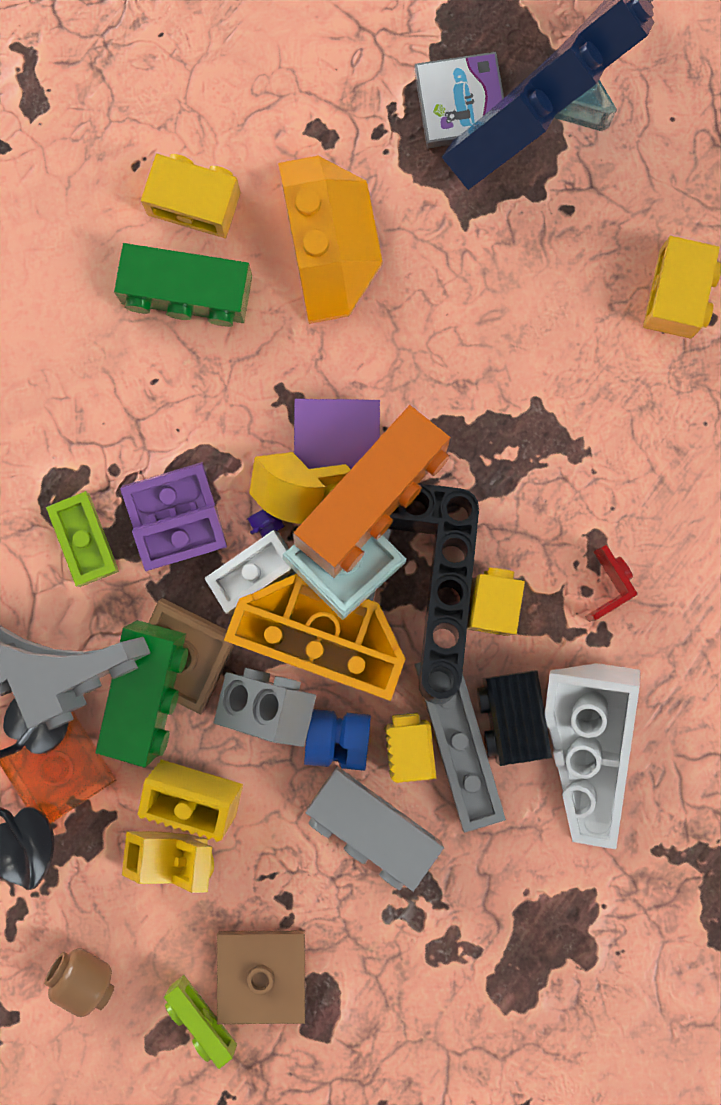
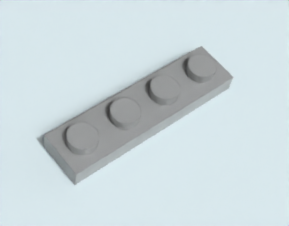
(463, 756)

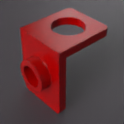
(620, 576)

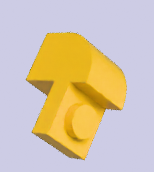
(290, 489)
(168, 859)

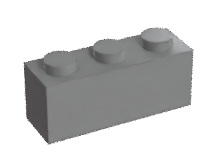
(373, 830)

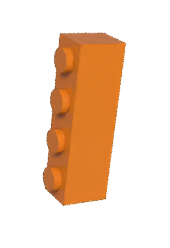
(372, 491)

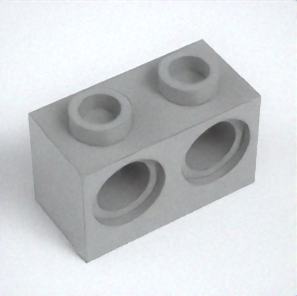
(265, 708)

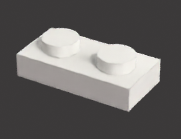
(250, 571)

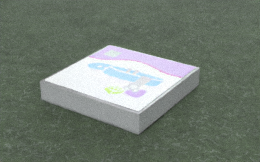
(456, 94)

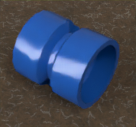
(337, 740)

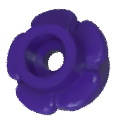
(264, 523)

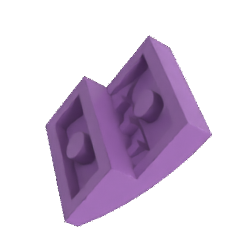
(334, 430)
(173, 516)

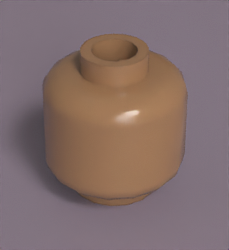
(79, 982)

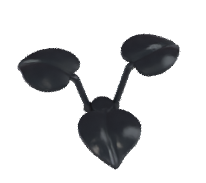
(28, 836)

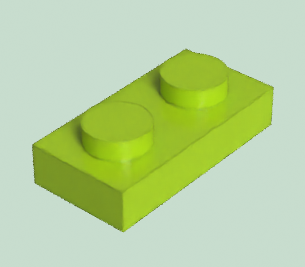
(82, 539)
(188, 1008)

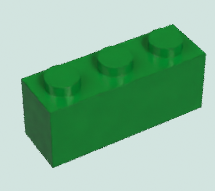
(183, 284)
(143, 698)

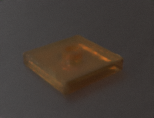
(60, 778)

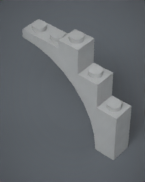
(53, 681)

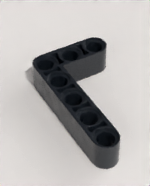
(444, 574)

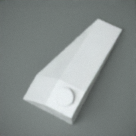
(591, 734)

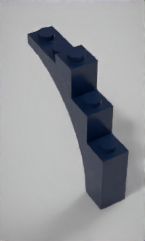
(548, 90)

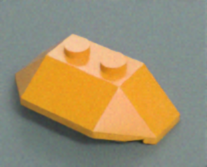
(330, 235)
(303, 631)

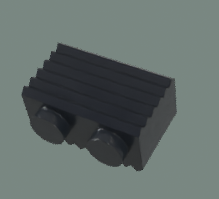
(515, 718)

